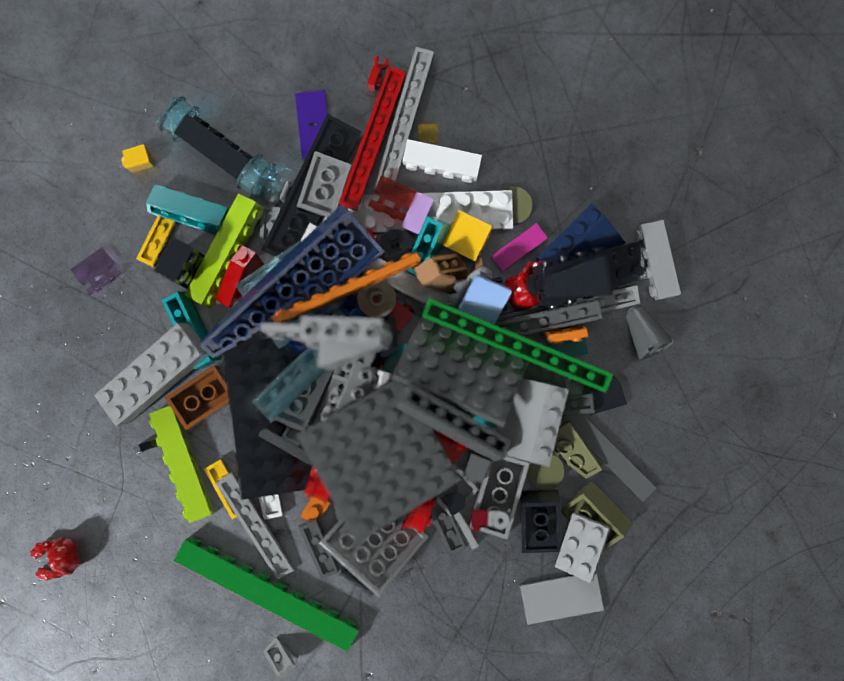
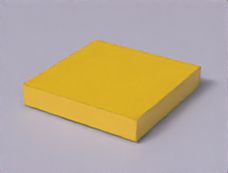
(467, 235)

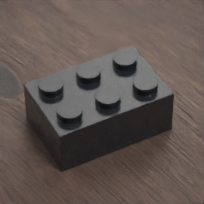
(179, 262)

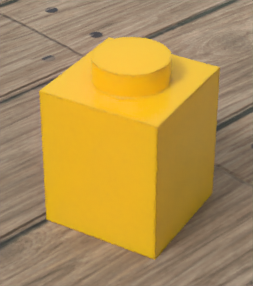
(137, 158)

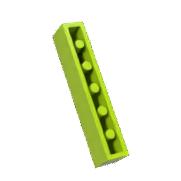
(230, 237)
(182, 464)

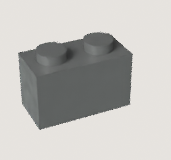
(475, 467)

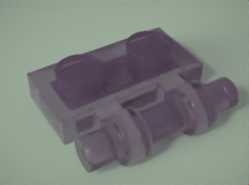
(92, 267)

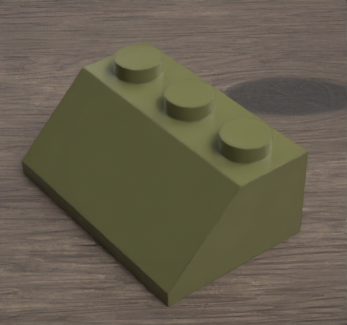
(597, 506)

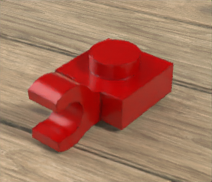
(375, 77)

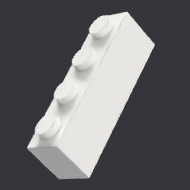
(441, 160)

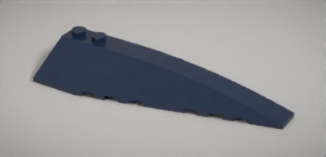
(322, 260)

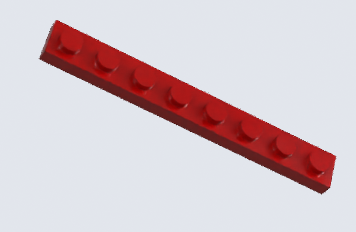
(372, 138)

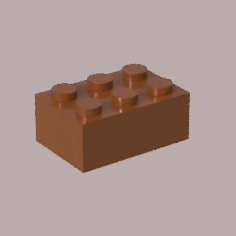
(199, 398)

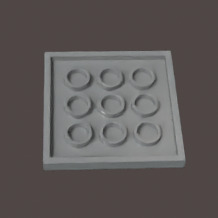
(378, 556)

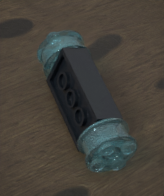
(183, 123)

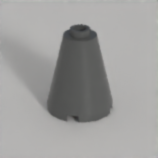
(647, 333)

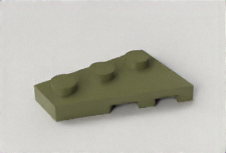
(575, 451)

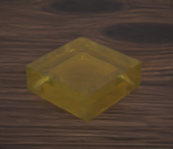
(427, 133)

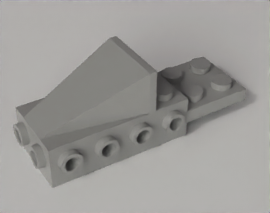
(337, 339)
(355, 385)

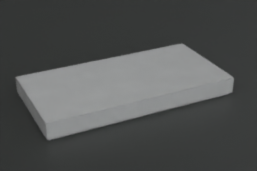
(560, 598)

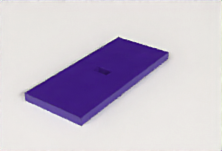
(310, 110)

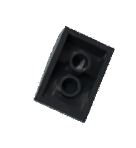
(540, 521)

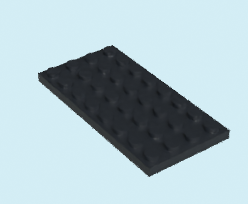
(260, 464)

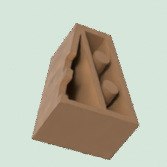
(443, 272)

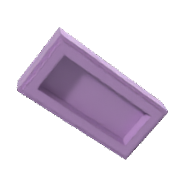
(417, 213)

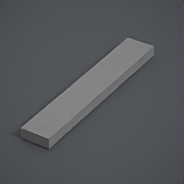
(255, 527)

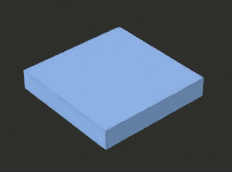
(485, 299)

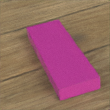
(519, 247)

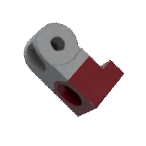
(483, 517)

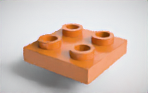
(572, 332)

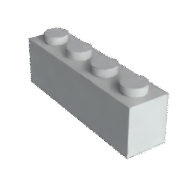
(658, 260)

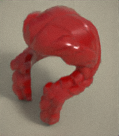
(520, 296)
(62, 558)

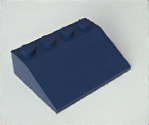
(586, 232)

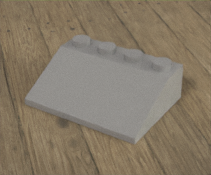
(534, 421)

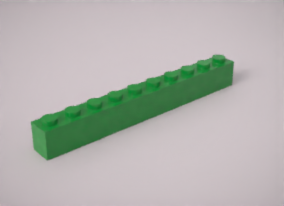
(517, 345)
(266, 593)

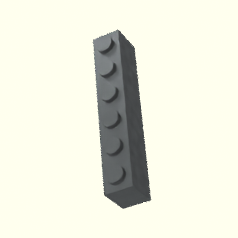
(452, 423)

